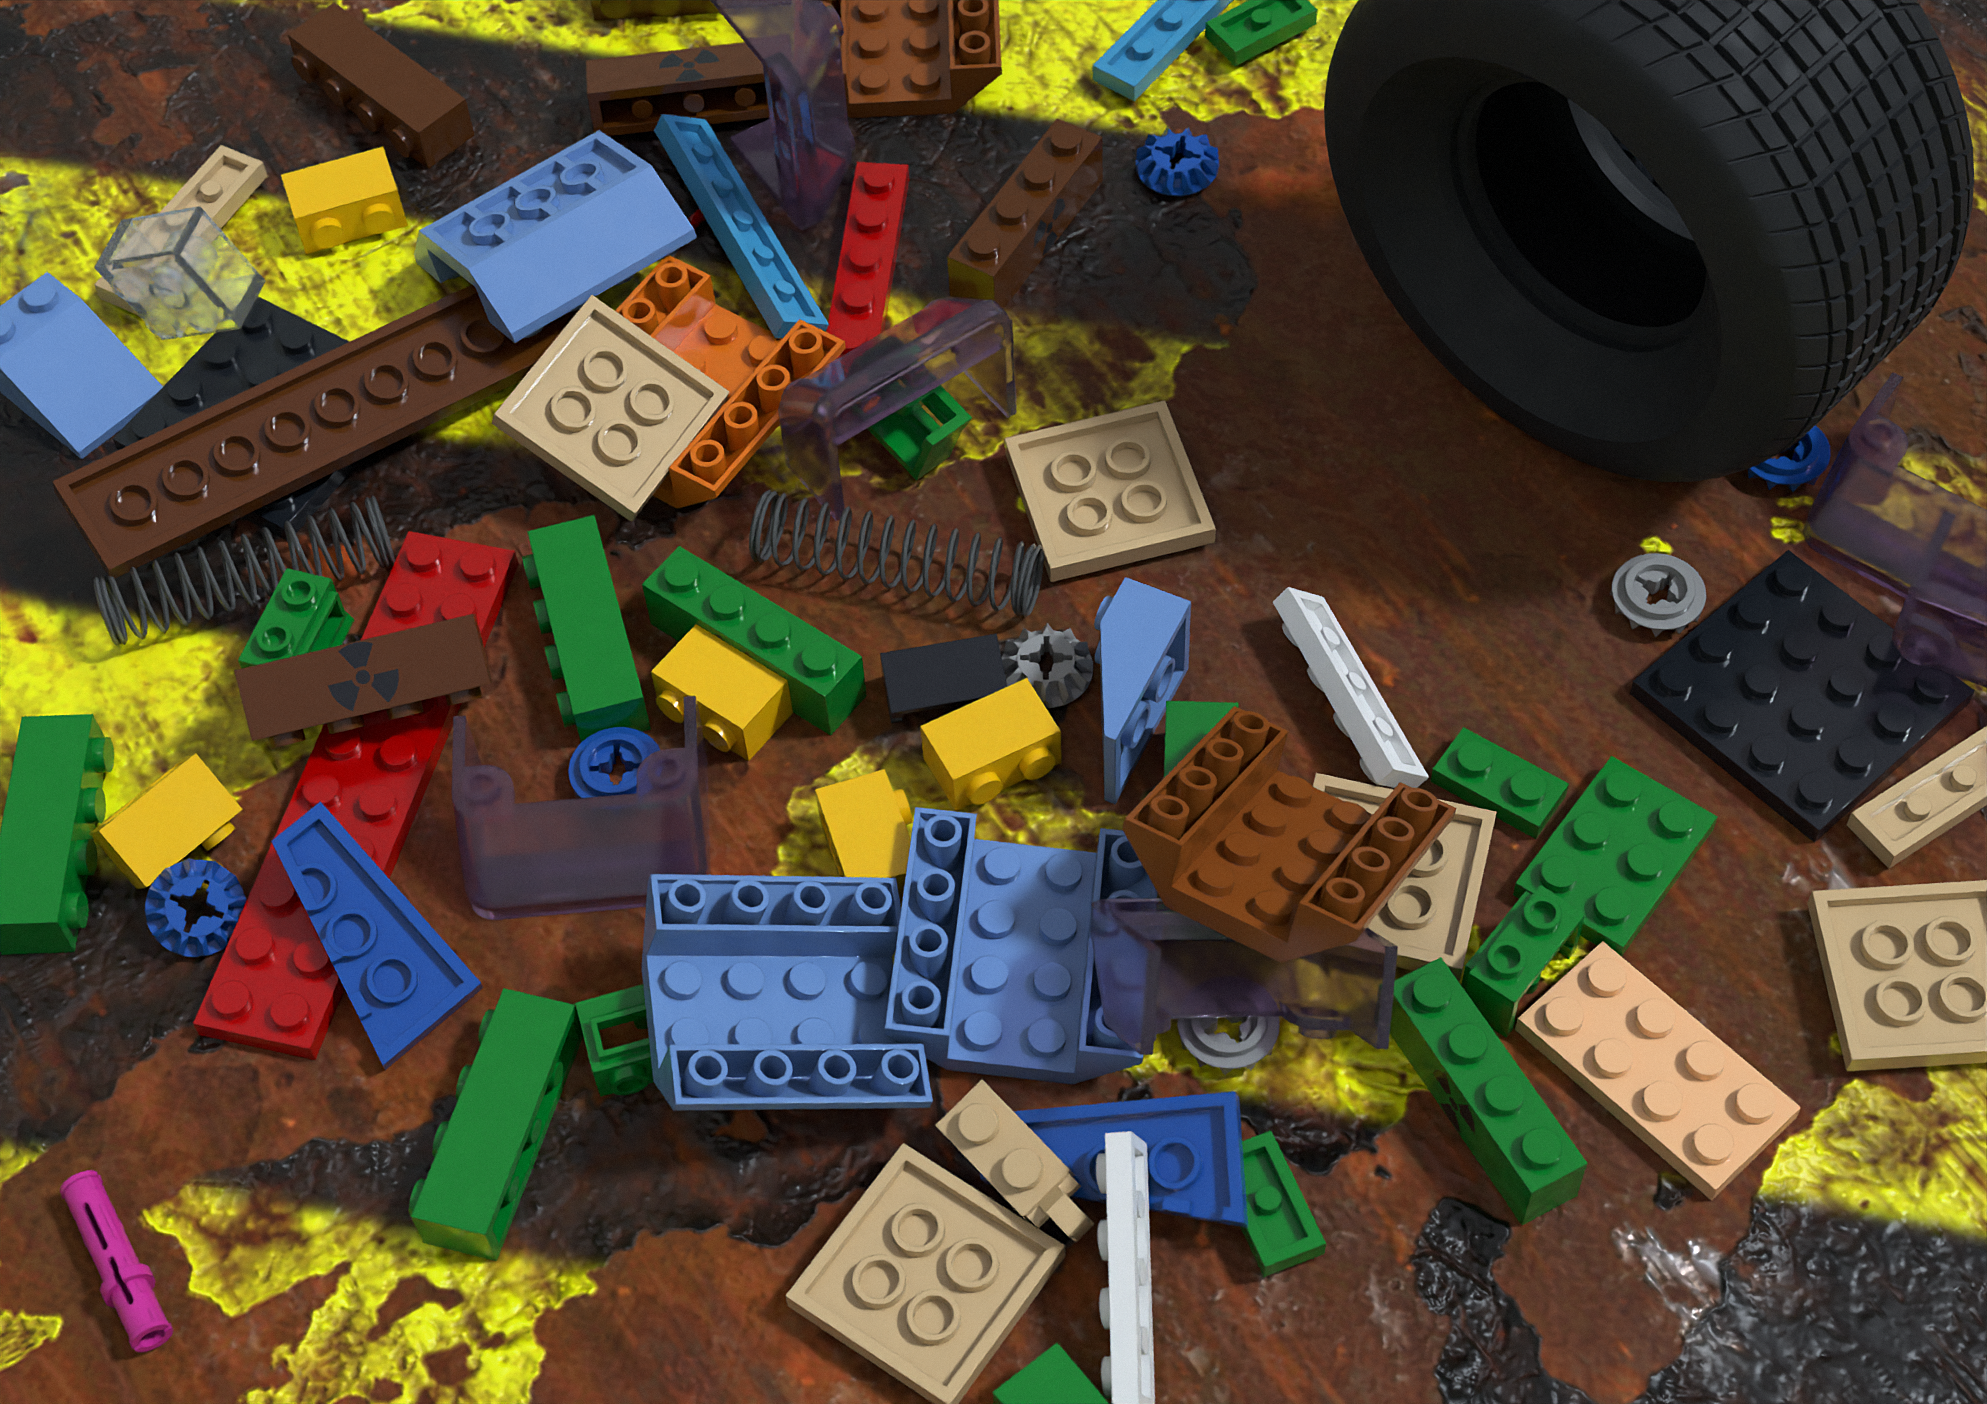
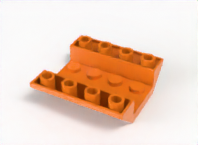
(747, 360)

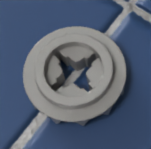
(1649, 574)
(1069, 673)
(1255, 1035)

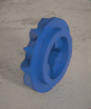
(1190, 175)
(1807, 464)
(596, 757)
(167, 918)

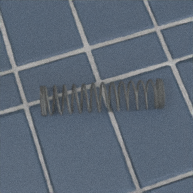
(1022, 598)
(113, 606)

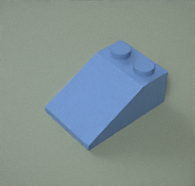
(68, 367)
(1141, 667)

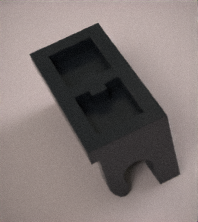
(941, 675)

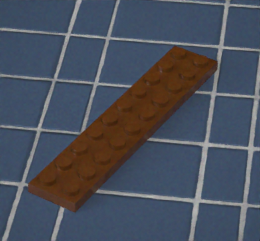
(294, 430)

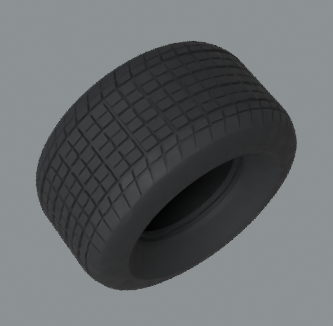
(1644, 332)

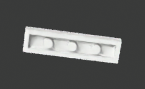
(1349, 688)
(1125, 1244)

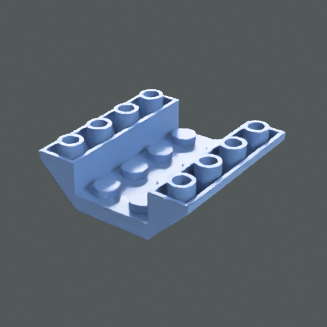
(557, 234)
(1001, 952)
(775, 993)

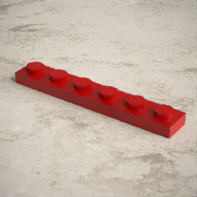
(868, 253)

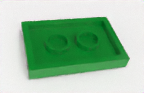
(1619, 852)

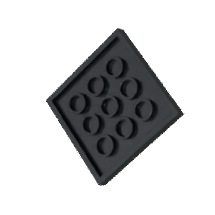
(230, 364)
(1799, 695)

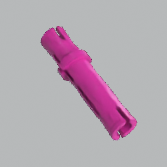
(125, 1281)

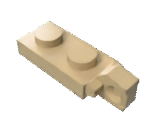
(1014, 1160)

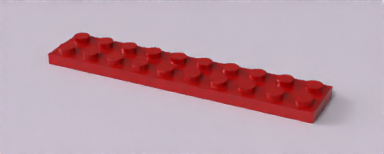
(275, 975)

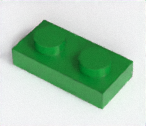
(1258, 27)
(1499, 782)
(1279, 1220)

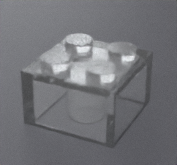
(180, 273)

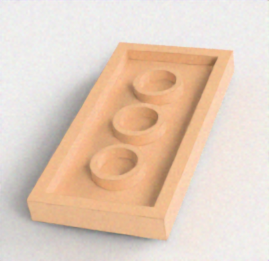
(1657, 1070)

